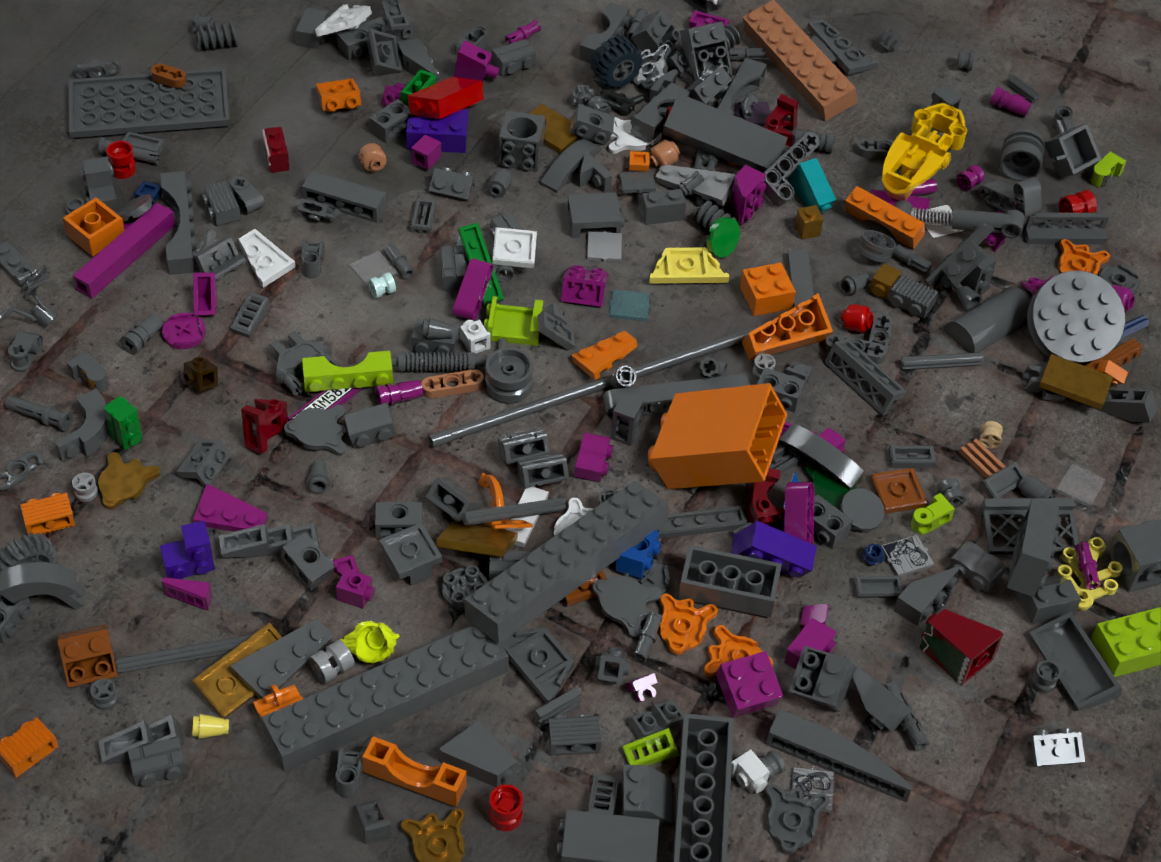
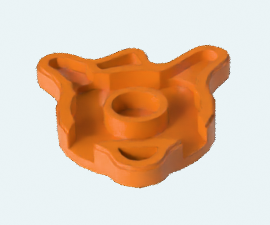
(1080, 258)
(682, 624)
(730, 649)

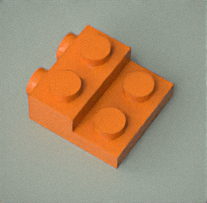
(338, 95)

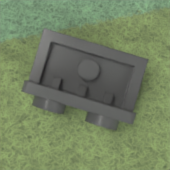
(451, 184)
(219, 258)

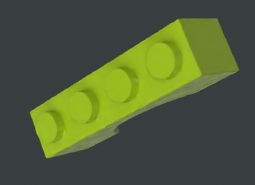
(372, 371)

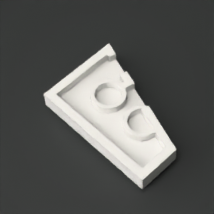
(265, 257)

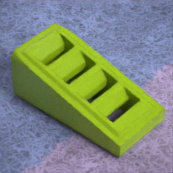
(654, 739)

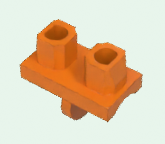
(277, 700)

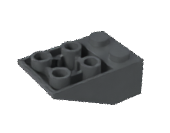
(705, 48)

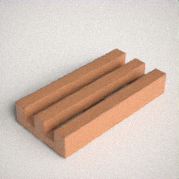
(985, 458)

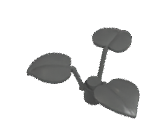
(41, 311)

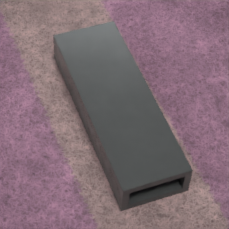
(723, 134)

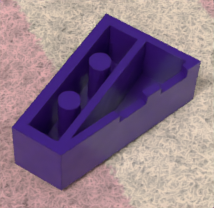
(450, 131)
(775, 546)

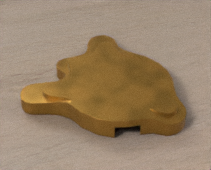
(124, 480)
(436, 839)

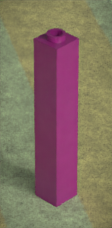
(124, 250)

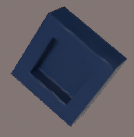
(149, 188)

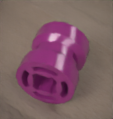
(969, 178)

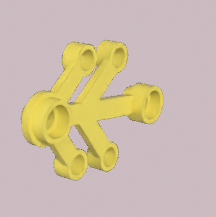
(1097, 549)

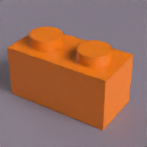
(1110, 368)

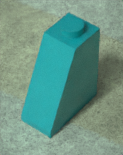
(811, 185)

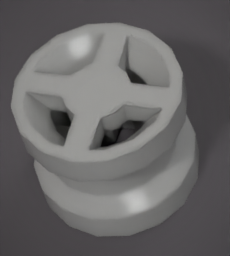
(761, 361)
(86, 481)

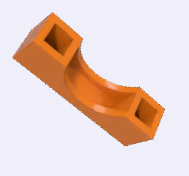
(902, 225)
(390, 764)

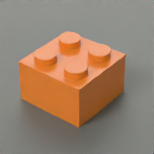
(93, 226)
(767, 289)

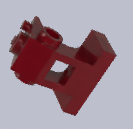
(779, 118)
(269, 418)
(757, 495)

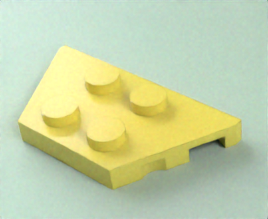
(688, 266)

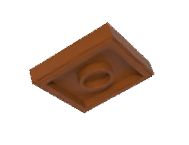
(899, 490)

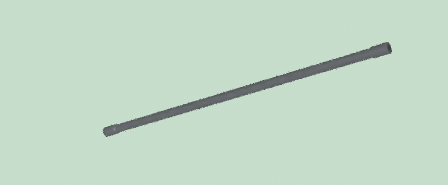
(447, 435)

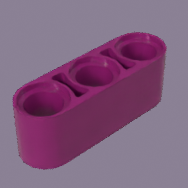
(473, 289)
(799, 510)

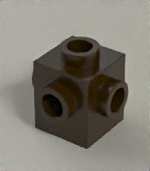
(200, 374)

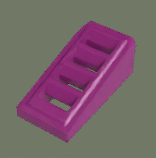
(188, 591)

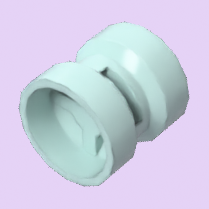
(382, 285)

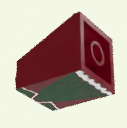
(959, 644)

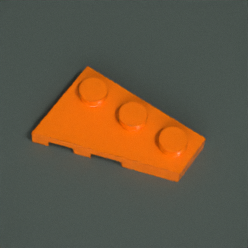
(604, 353)

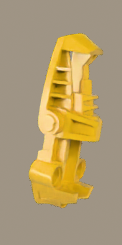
(920, 155)

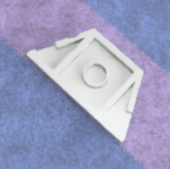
(344, 19)

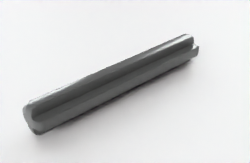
(944, 360)

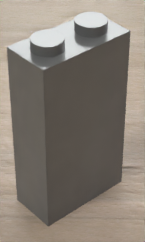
(607, 838)

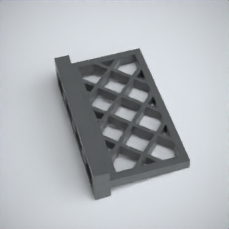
(1018, 507)

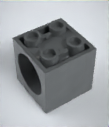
(521, 141)
(1139, 554)

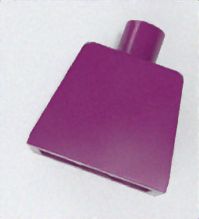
(474, 63)

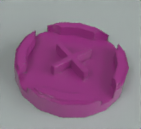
(183, 331)

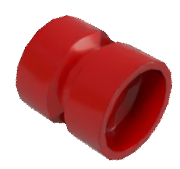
(121, 158)
(1079, 203)
(506, 807)

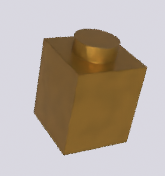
(808, 222)
(884, 280)

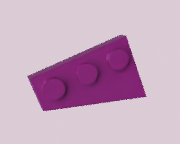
(227, 512)

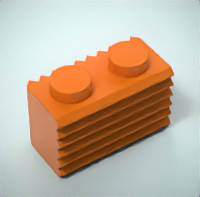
(47, 514)
(26, 747)

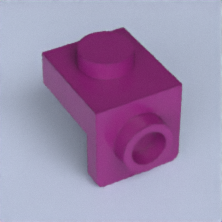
(392, 93)

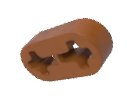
(168, 75)

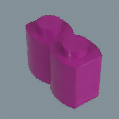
(592, 457)

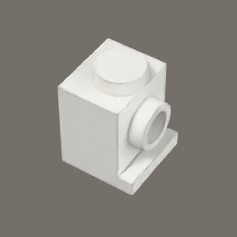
(472, 332)
(750, 772)

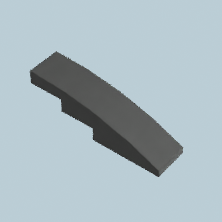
(262, 541)

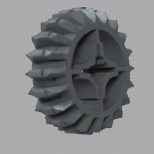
(28, 550)

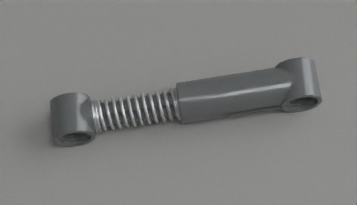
(1007, 223)

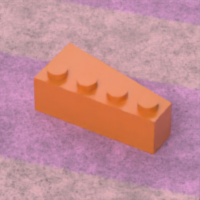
(792, 329)

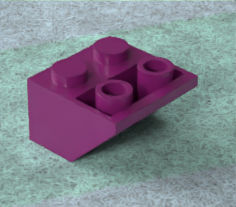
(747, 193)

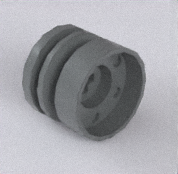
(1022, 154)

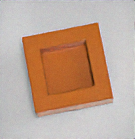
(639, 161)

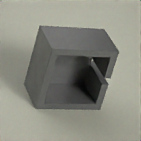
(1072, 150)

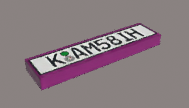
(329, 399)

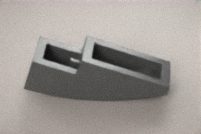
(116, 746)

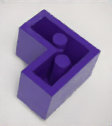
(189, 555)

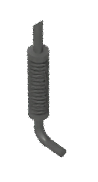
(440, 361)

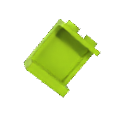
(513, 323)

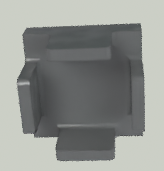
(410, 554)

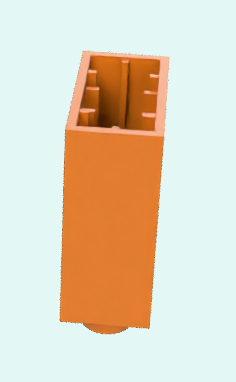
(718, 437)

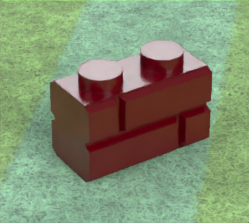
(275, 149)

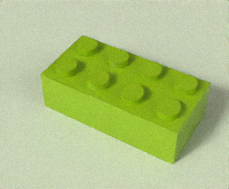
(1130, 642)

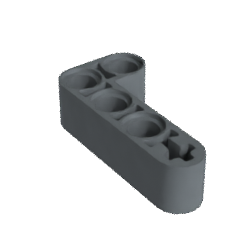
(789, 163)
(1022, 196)

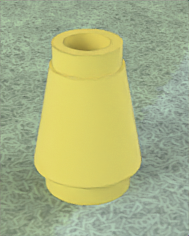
(209, 726)

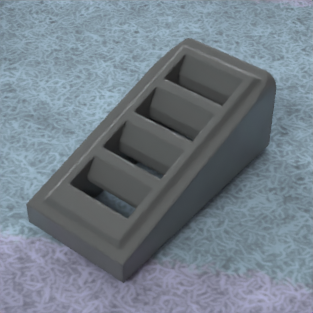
(253, 302)
(594, 794)

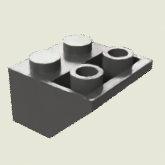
(655, 31)
(822, 678)

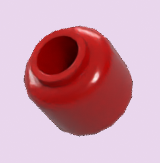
(857, 318)

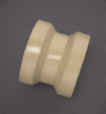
(991, 434)

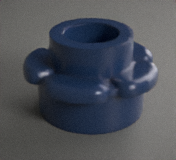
(875, 550)

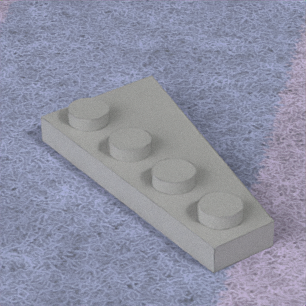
(715, 187)

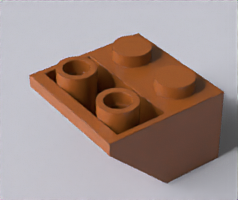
(87, 655)

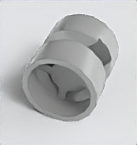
(334, 660)

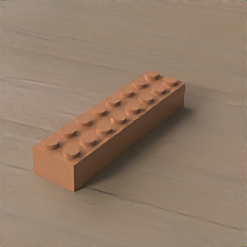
(800, 60)

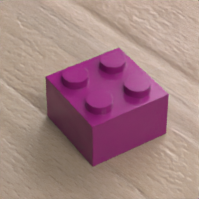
(749, 684)

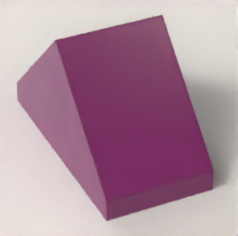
(205, 293)

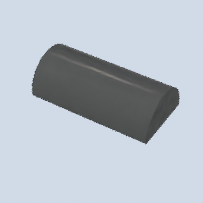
(990, 320)

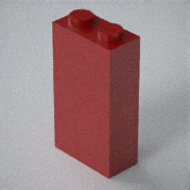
(445, 97)

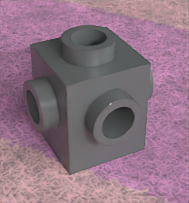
(611, 674)

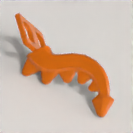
(497, 501)

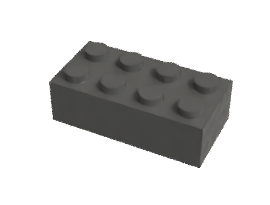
(1034, 548)
(730, 581)

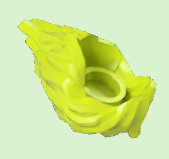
(371, 641)

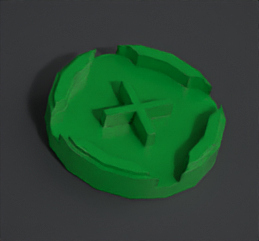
(723, 237)

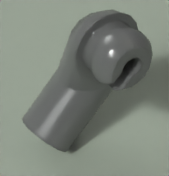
(746, 105)

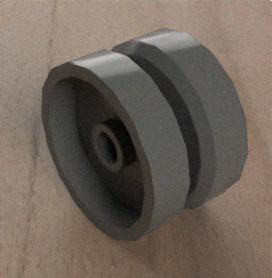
(509, 375)

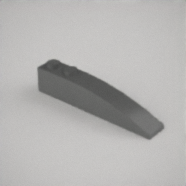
(834, 753)

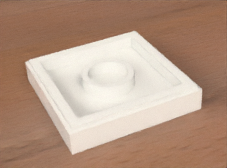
(514, 247)

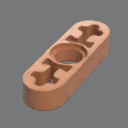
(468, 386)

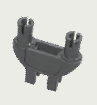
(290, 360)

